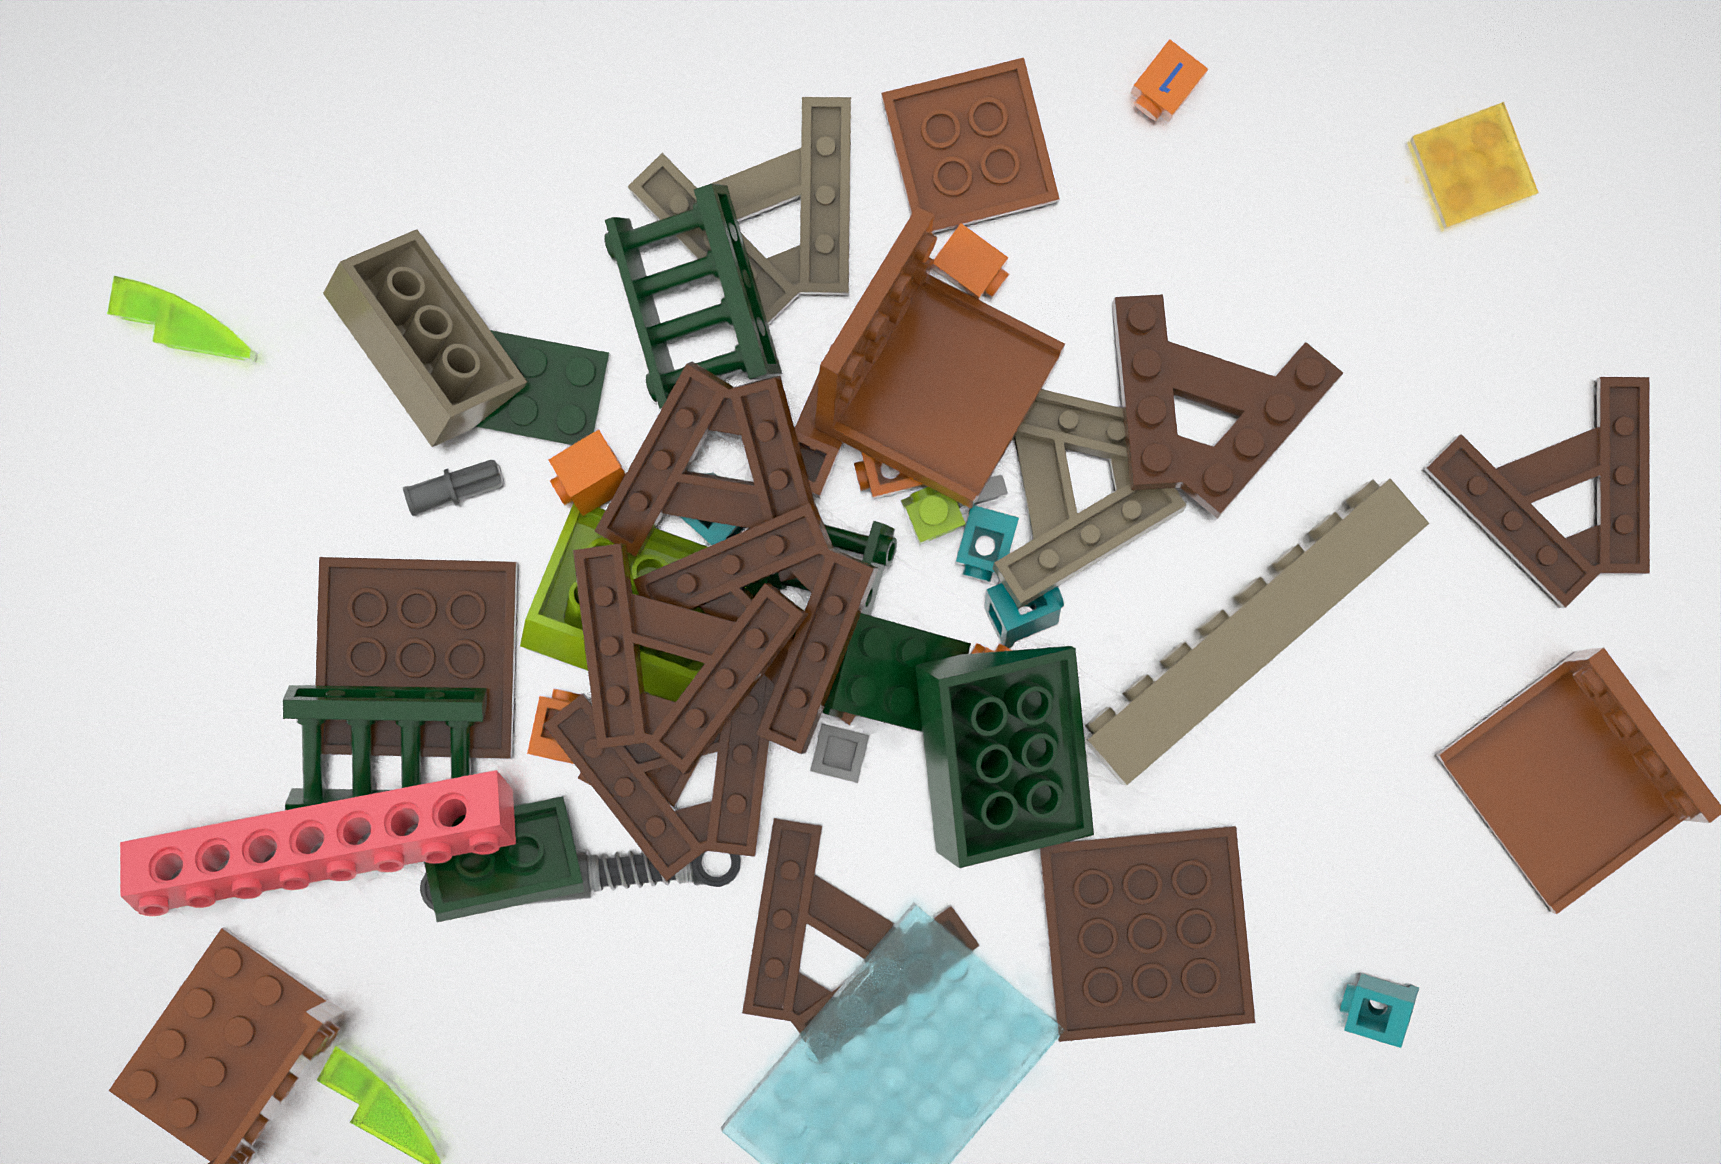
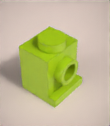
(932, 514)

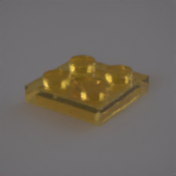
(1474, 165)

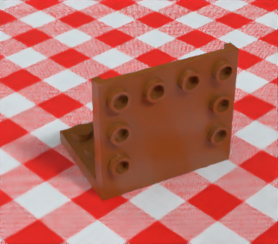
(931, 373)
(1577, 777)
(227, 1050)

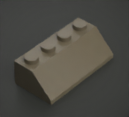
(423, 336)

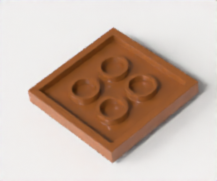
(971, 145)

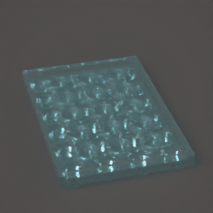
(897, 1058)

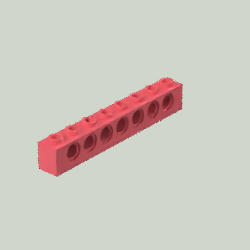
(153, 860)

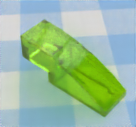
(176, 321)
(382, 1105)

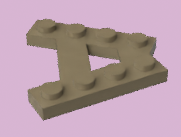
(814, 172)
(1062, 538)

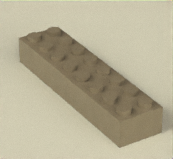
(1255, 631)

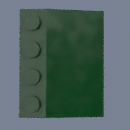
(1004, 752)

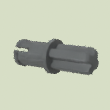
(452, 487)

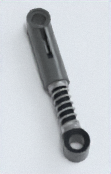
(626, 871)

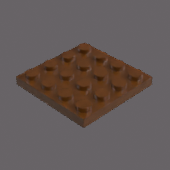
(419, 629)
(1147, 933)

